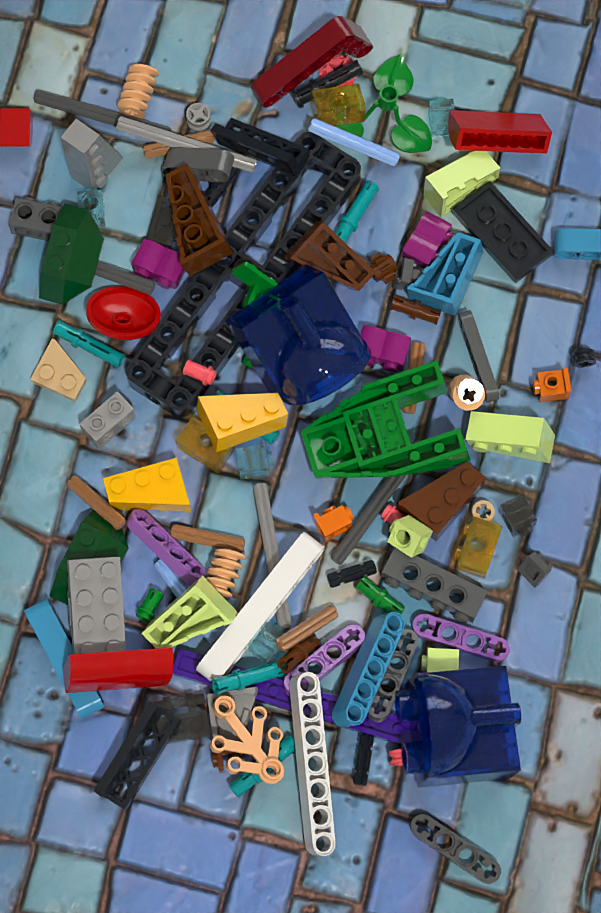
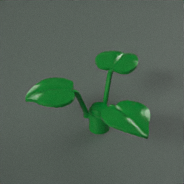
(393, 81)

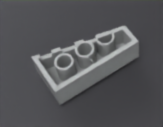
(88, 155)

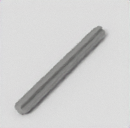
(176, 140)
(270, 545)

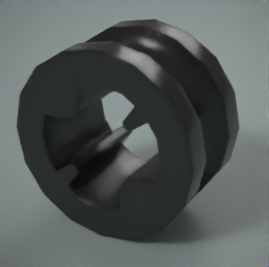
(584, 358)

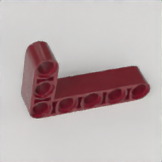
(308, 57)

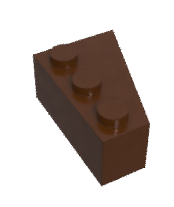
(329, 253)
(443, 499)

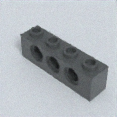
(427, 572)

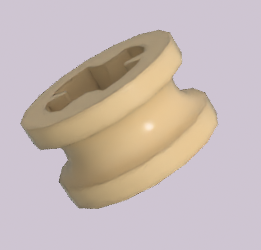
(489, 508)

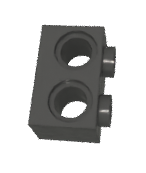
(34, 225)

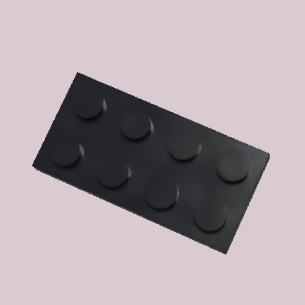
(503, 231)

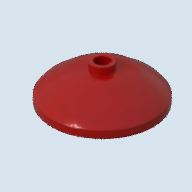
(123, 313)

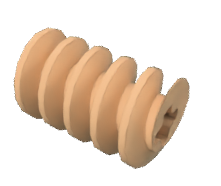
(136, 90)
(475, 390)
(224, 569)

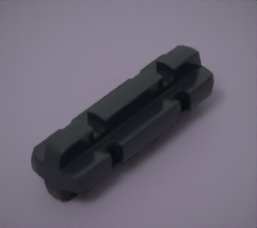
(351, 573)
(363, 760)

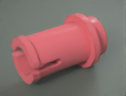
(200, 372)
(391, 514)

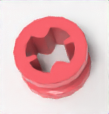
(396, 757)

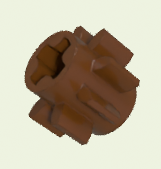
(383, 267)

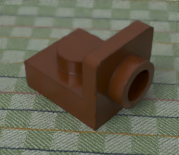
(217, 758)

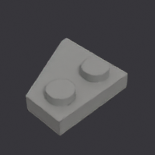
(244, 704)

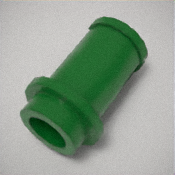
(149, 605)

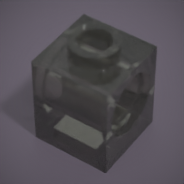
(518, 516)

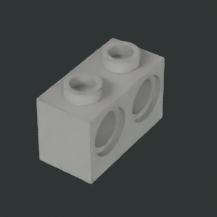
(108, 420)

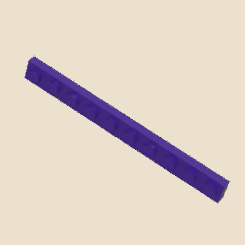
(273, 693)

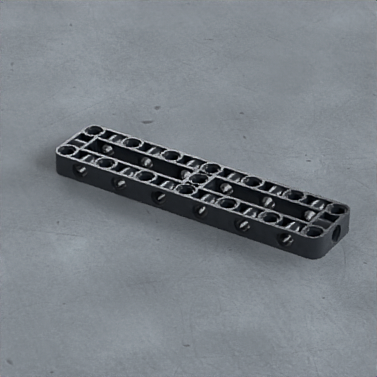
(207, 282)

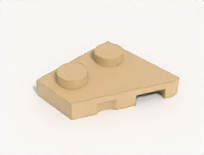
(59, 373)

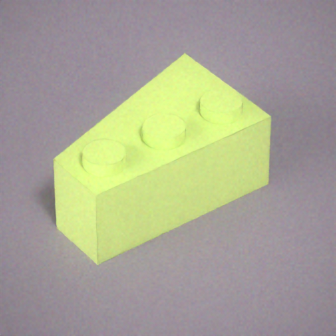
(459, 180)
(191, 614)

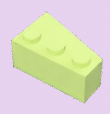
(511, 435)

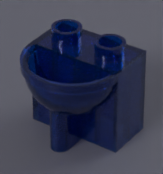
(301, 338)
(459, 726)

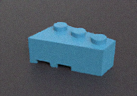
(449, 276)

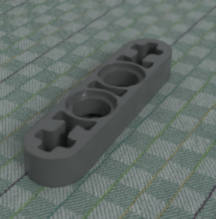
(478, 355)
(394, 676)
(453, 851)

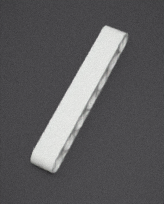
(261, 607)
(320, 774)

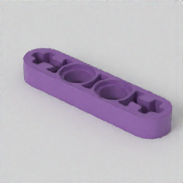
(145, 527)
(462, 633)
(321, 657)

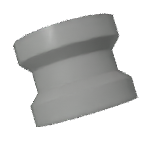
(195, 112)

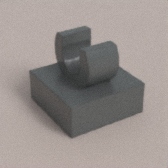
(405, 274)
(534, 569)

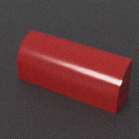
(16, 127)
(498, 132)
(118, 670)

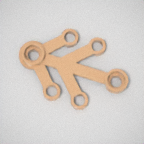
(250, 743)

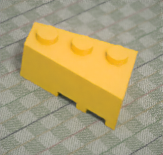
(240, 417)
(149, 488)

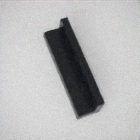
(263, 149)
(129, 750)

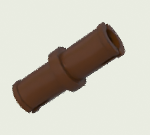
(415, 309)
(297, 654)

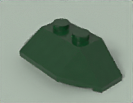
(70, 255)
(92, 540)

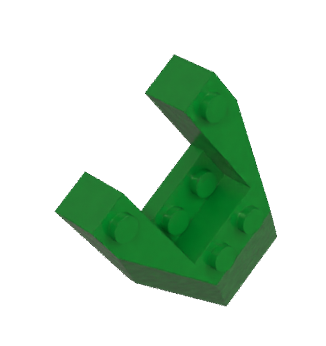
(370, 436)

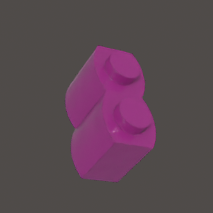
(427, 240)
(159, 264)
(387, 348)

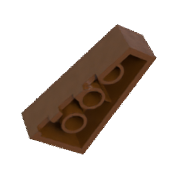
(197, 228)

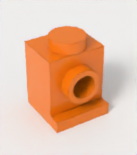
(552, 393)
(333, 522)

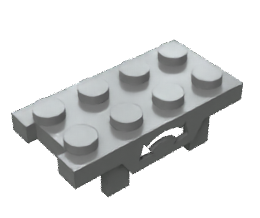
(96, 605)

